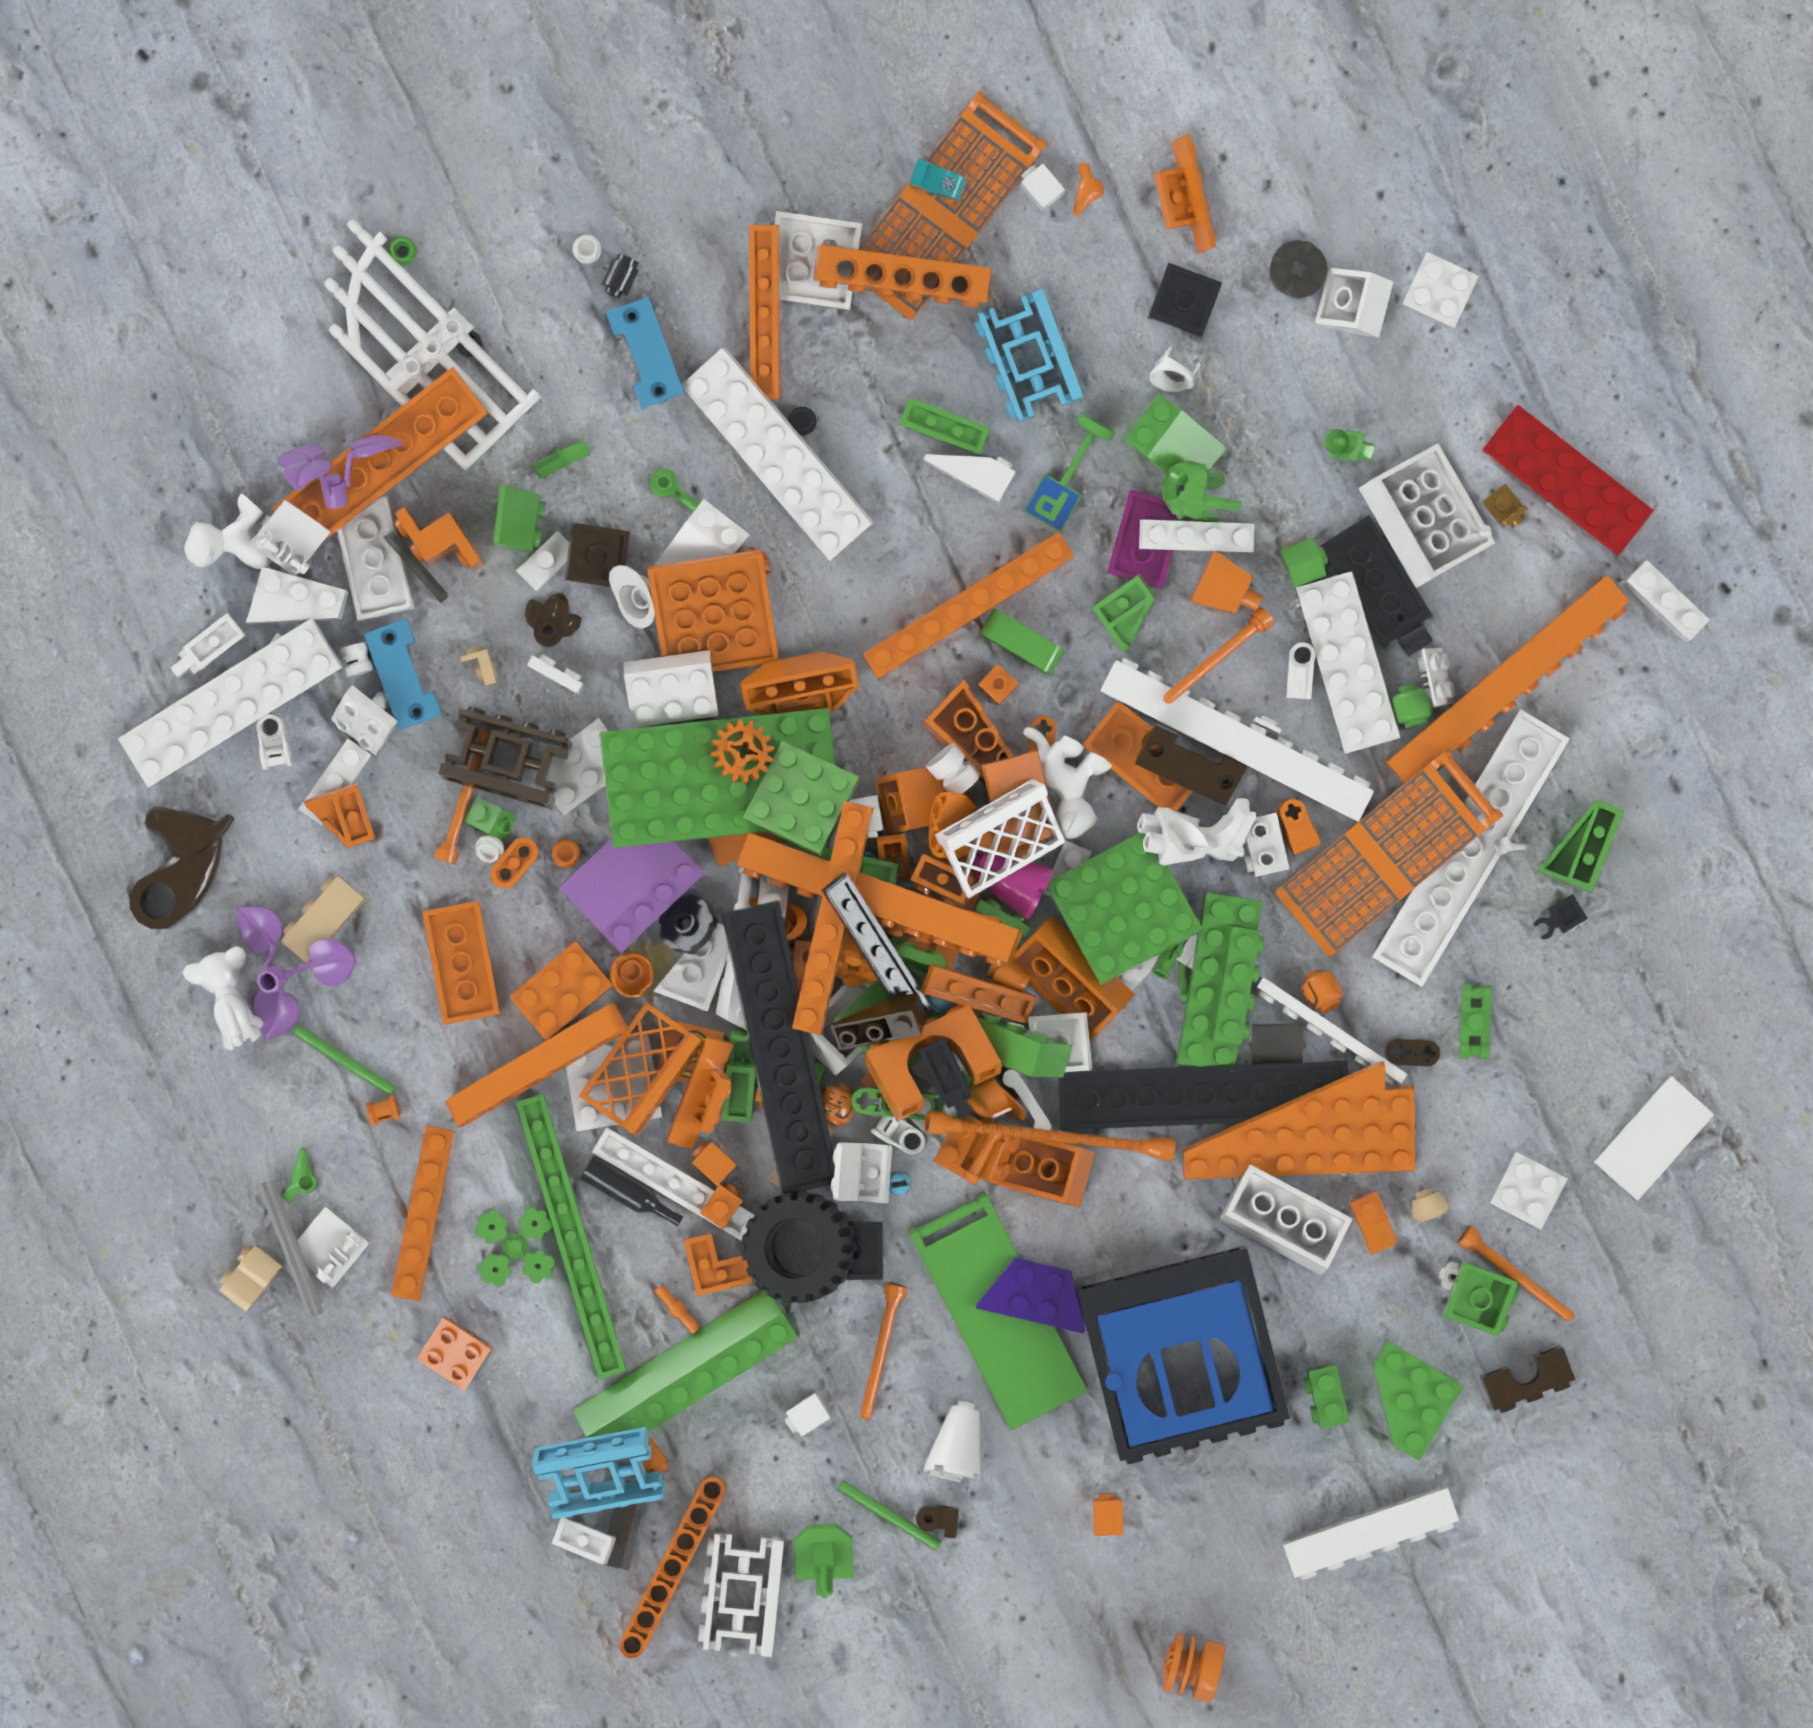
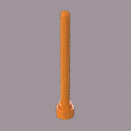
(1259, 622)
(448, 851)
(1473, 1241)
(893, 1295)

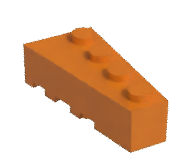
(964, 722)

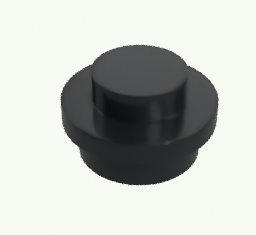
(803, 420)

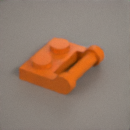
(958, 1148)

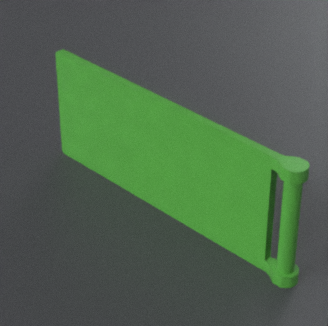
(1017, 1357)

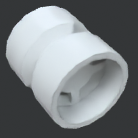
(950, 767)

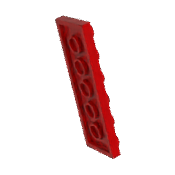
(1567, 480)

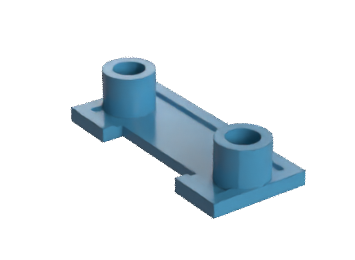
(648, 352)
(399, 675)

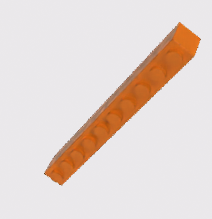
(1511, 678)
(885, 900)

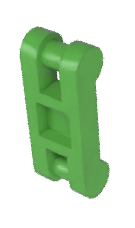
(1475, 1021)

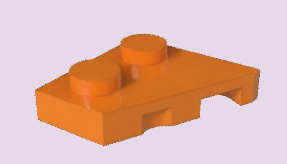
(343, 814)

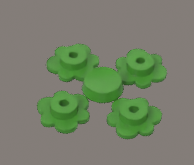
(514, 1246)

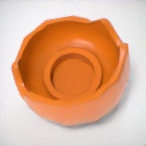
(631, 974)

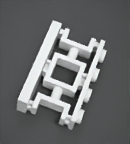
(764, 1596)

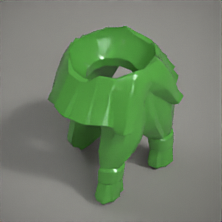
(1193, 499)

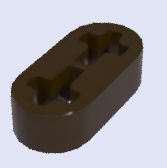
(1412, 1045)

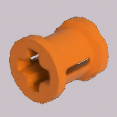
(383, 1110)

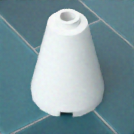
(957, 1446)

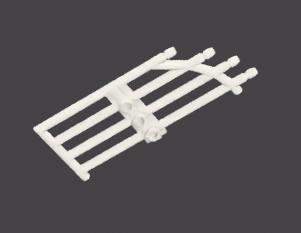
(428, 352)

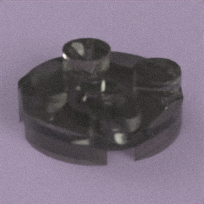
(1303, 253)

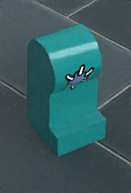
(937, 181)

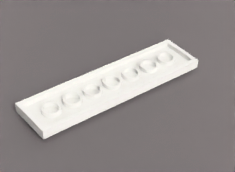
(777, 453)
(230, 702)

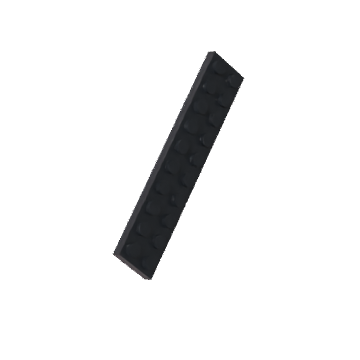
(778, 1051)
(1186, 1093)

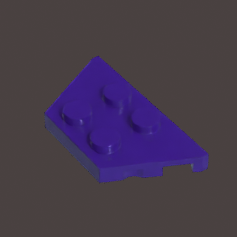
(1035, 1294)

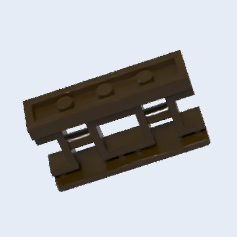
(499, 778)

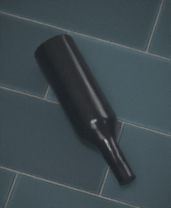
(626, 1189)

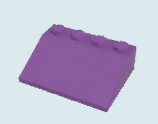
(630, 887)

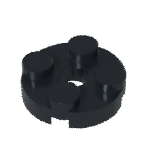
(699, 932)

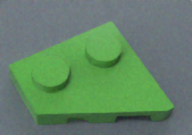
(1125, 610)

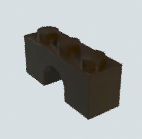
(1552, 1373)

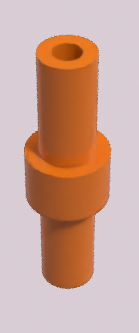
(677, 1309)

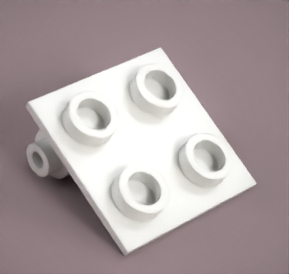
(290, 538)
(1436, 663)
(330, 1247)

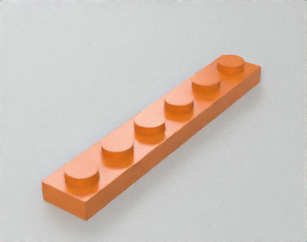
(765, 308)
(423, 1213)

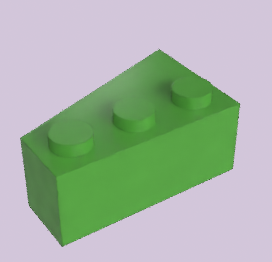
(1585, 849)
(1026, 1049)

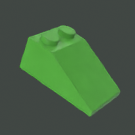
(1170, 437)
(518, 520)

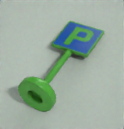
(1053, 499)

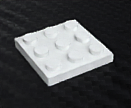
(798, 252)
(582, 1070)

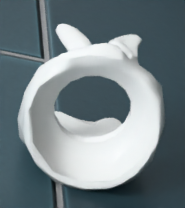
(1163, 382)

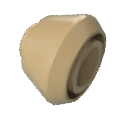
(1428, 1205)

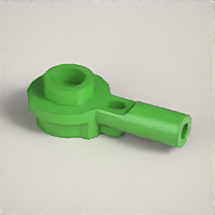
(665, 484)

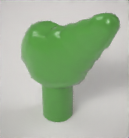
(301, 1178)

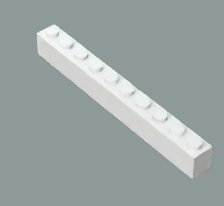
(1238, 741)

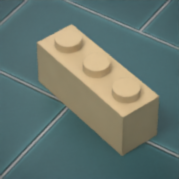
(322, 917)

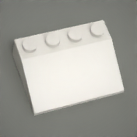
(1422, 512)

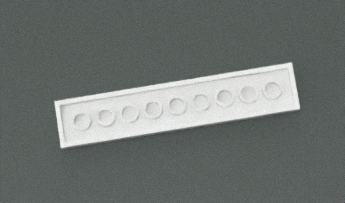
(1443, 898)

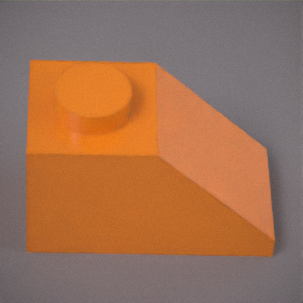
(1373, 1222)

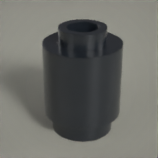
(620, 276)

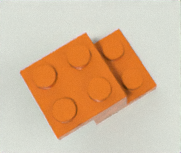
(438, 540)

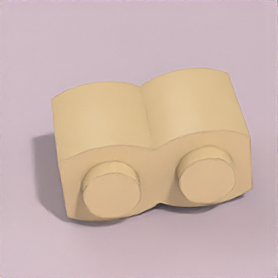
(250, 1277)

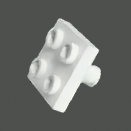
(365, 719)

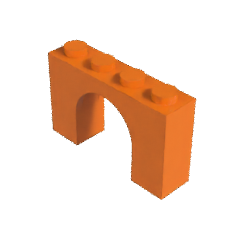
(890, 1060)

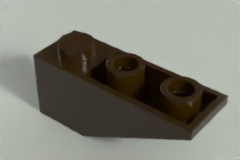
(883, 1022)

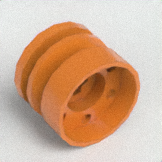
(1193, 1667)

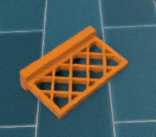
(661, 1084)

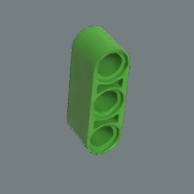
(1022, 641)

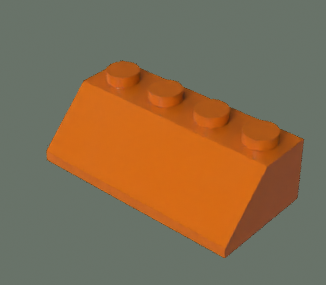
(1066, 979)

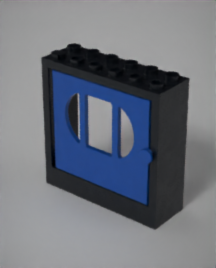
(1198, 1315)

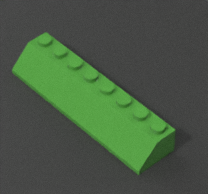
(690, 1369)

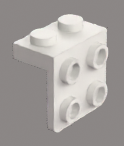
(861, 1172)

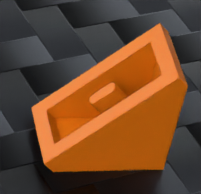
(894, 850)

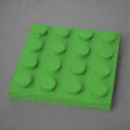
(1123, 908)

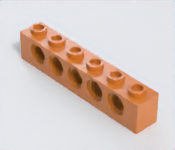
(975, 277)

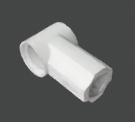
(1300, 675)

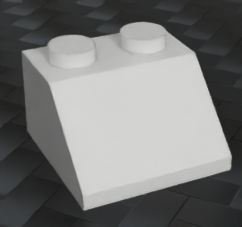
(1354, 301)

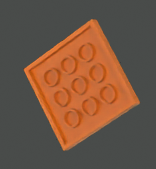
(715, 607)

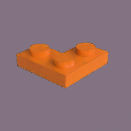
(709, 1272)

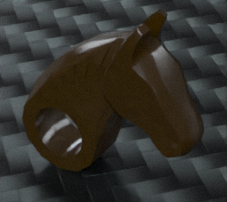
(191, 872)

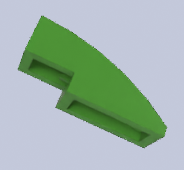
(742, 1076)

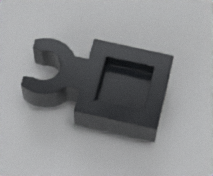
(1564, 915)

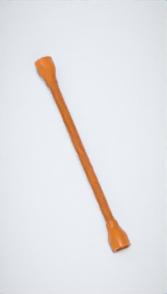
(942, 1123)

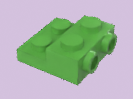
(1481, 1299)

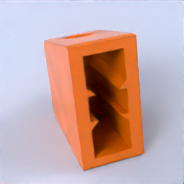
(1225, 587)

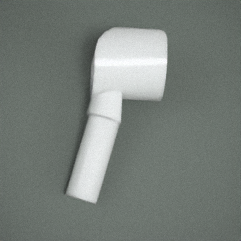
(1504, 845)

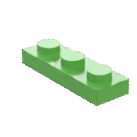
(944, 426)

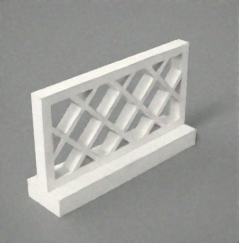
(986, 820)

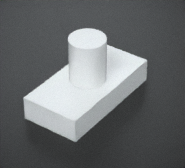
(545, 561)

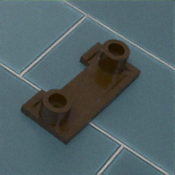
(1189, 767)

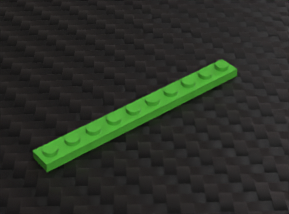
(571, 1236)

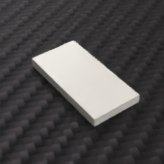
(372, 566)
(1653, 1138)

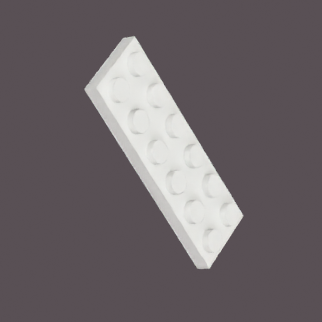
(1348, 662)

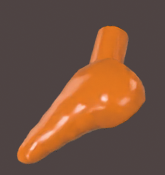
(1088, 190)

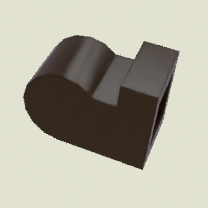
(938, 1517)

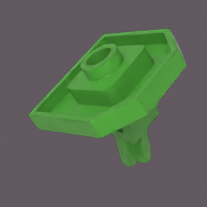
(822, 1555)

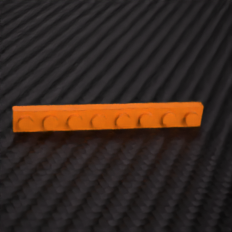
(829, 930)

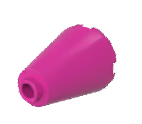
(1021, 888)

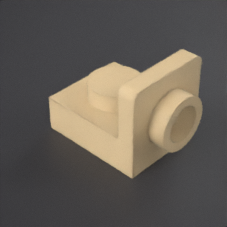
(485, 670)

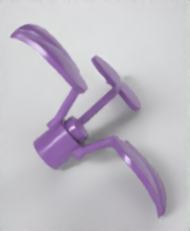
(302, 466)
(280, 1011)

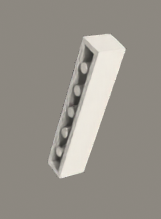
(1370, 1532)

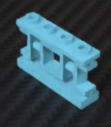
(1050, 348)
(595, 1454)

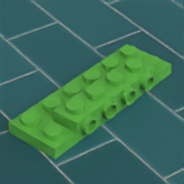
(1221, 981)

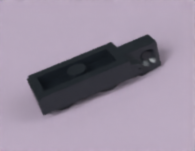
(947, 1076)

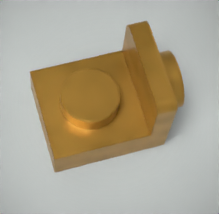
(1505, 507)

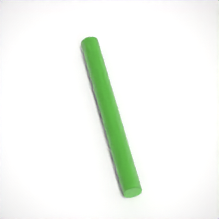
(344, 1060)
(889, 1515)

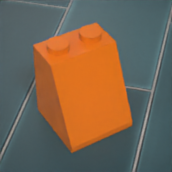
(907, 799)

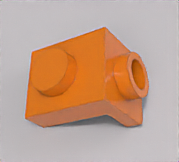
(722, 1204)

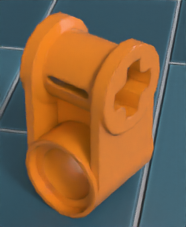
(1299, 831)

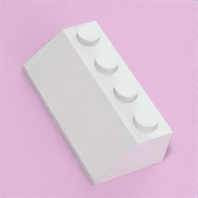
(1286, 1220)

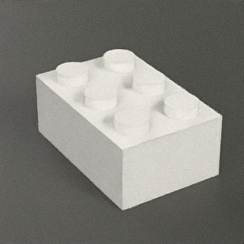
(670, 689)

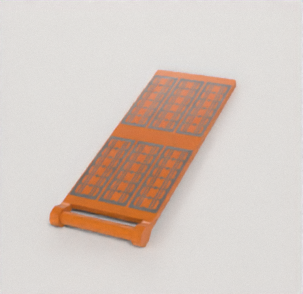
(944, 228)
(1385, 855)

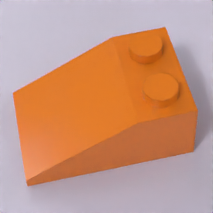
(1049, 1170)

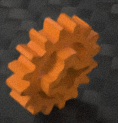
(746, 737)

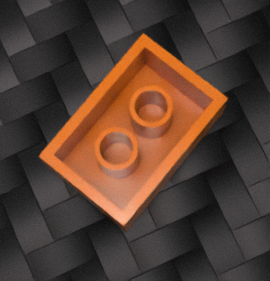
(561, 990)

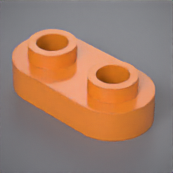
(514, 862)

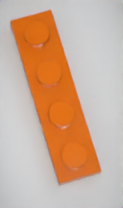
(978, 993)

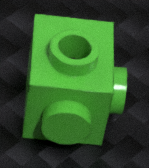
(1304, 562)

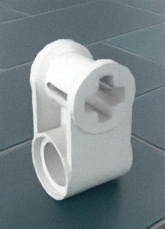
(273, 744)
(897, 1133)

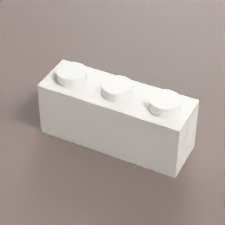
(1666, 601)

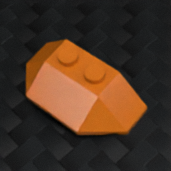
(800, 684)

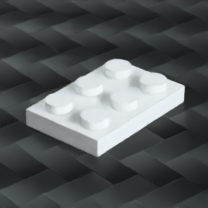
(581, 772)

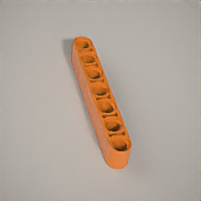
(536, 1065)
(668, 1580)

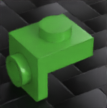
(490, 818)

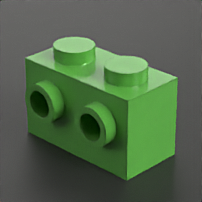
(1327, 1396)

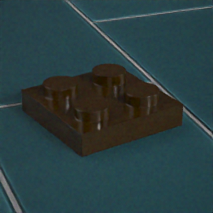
(595, 553)

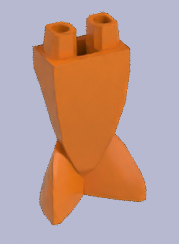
(951, 808)

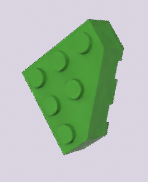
(1412, 1398)

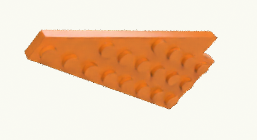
(1331, 1130)

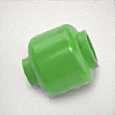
(1411, 706)

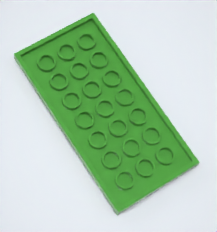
(666, 783)

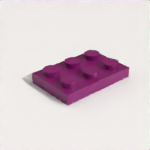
(1126, 557)

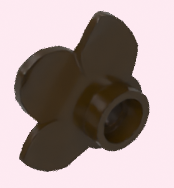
(551, 615)

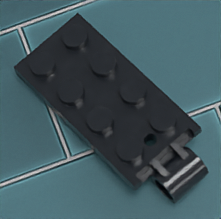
(1381, 585)

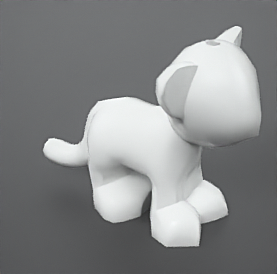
(208, 543)
(1073, 812)
(220, 975)

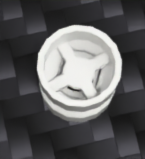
(355, 653)

